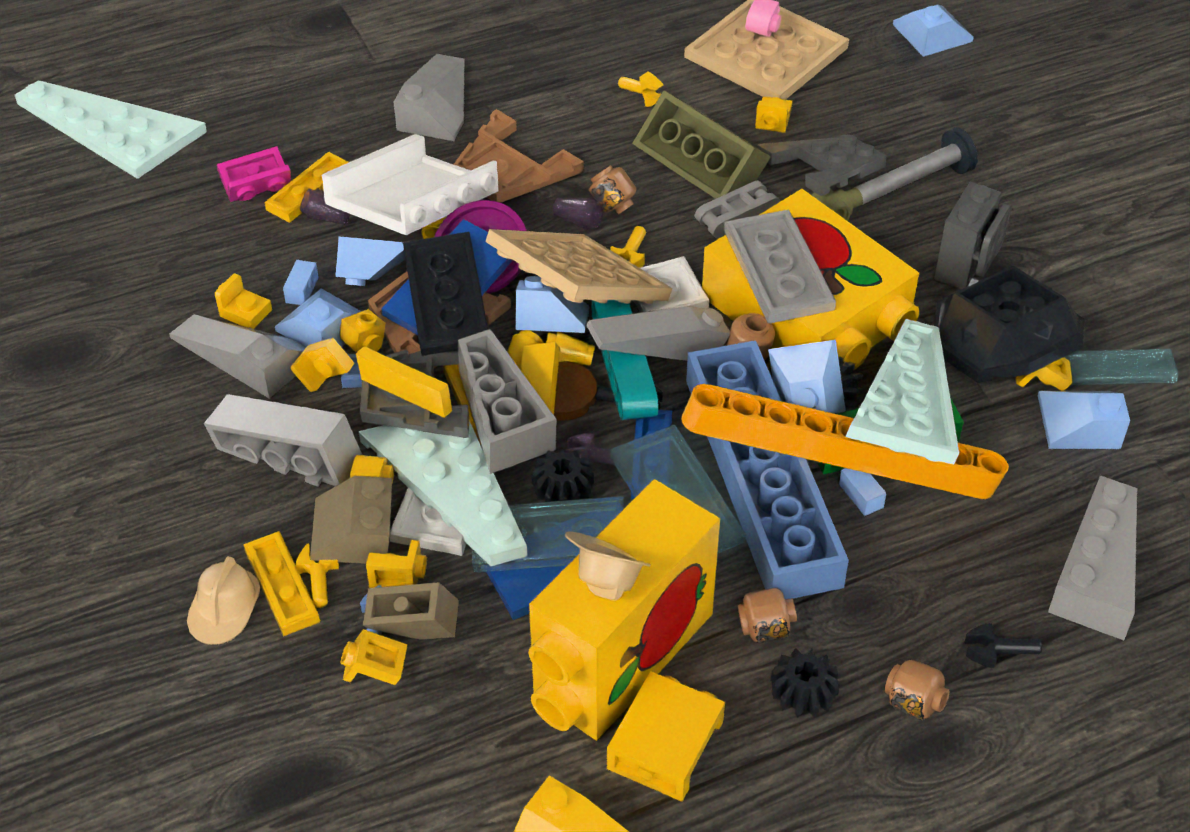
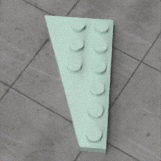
(116, 130)
(910, 399)
(456, 482)

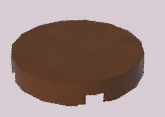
(574, 391)

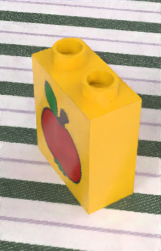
(868, 282)
(598, 651)

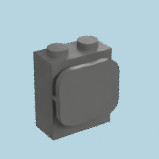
(972, 236)

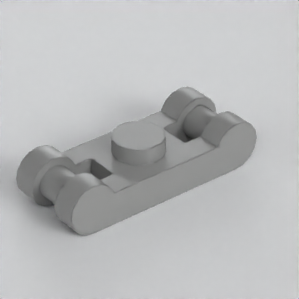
(738, 204)

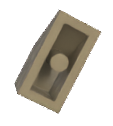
(412, 611)

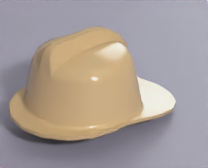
(605, 566)
(222, 602)

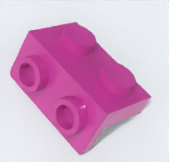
(254, 174)

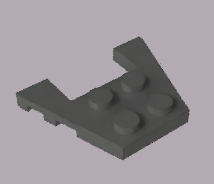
(833, 157)
(390, 410)

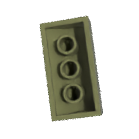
(699, 147)

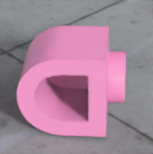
(763, 17)

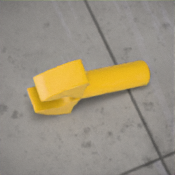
(646, 86)
(629, 252)
(318, 575)

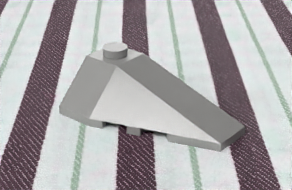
(433, 99)
(661, 332)
(245, 353)

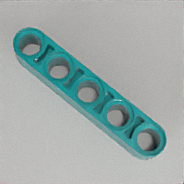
(627, 372)

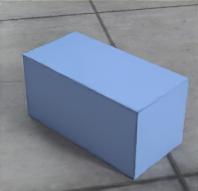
(300, 282)
(862, 490)

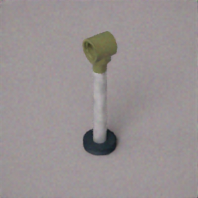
(956, 151)

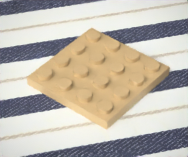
(762, 63)
(578, 266)

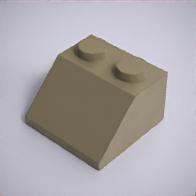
(352, 520)

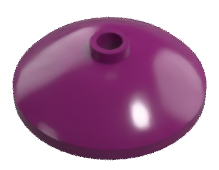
(487, 216)

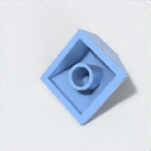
(932, 30)
(366, 259)
(546, 308)
(316, 319)
(809, 375)
(1084, 419)

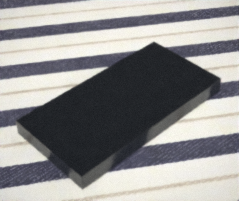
(444, 291)

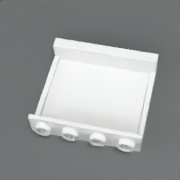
(406, 187)

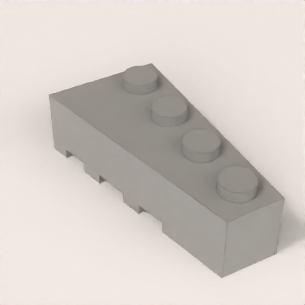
(503, 403)
(285, 437)
(1101, 565)

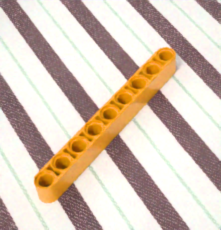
(822, 438)

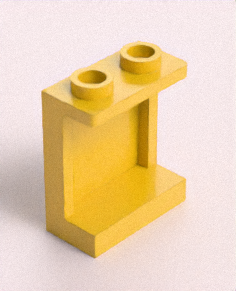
(664, 734)

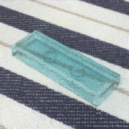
(1122, 367)

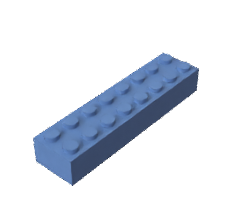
(771, 490)

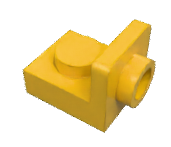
(773, 114)
(240, 304)
(321, 362)
(1055, 374)
(396, 570)
(374, 657)

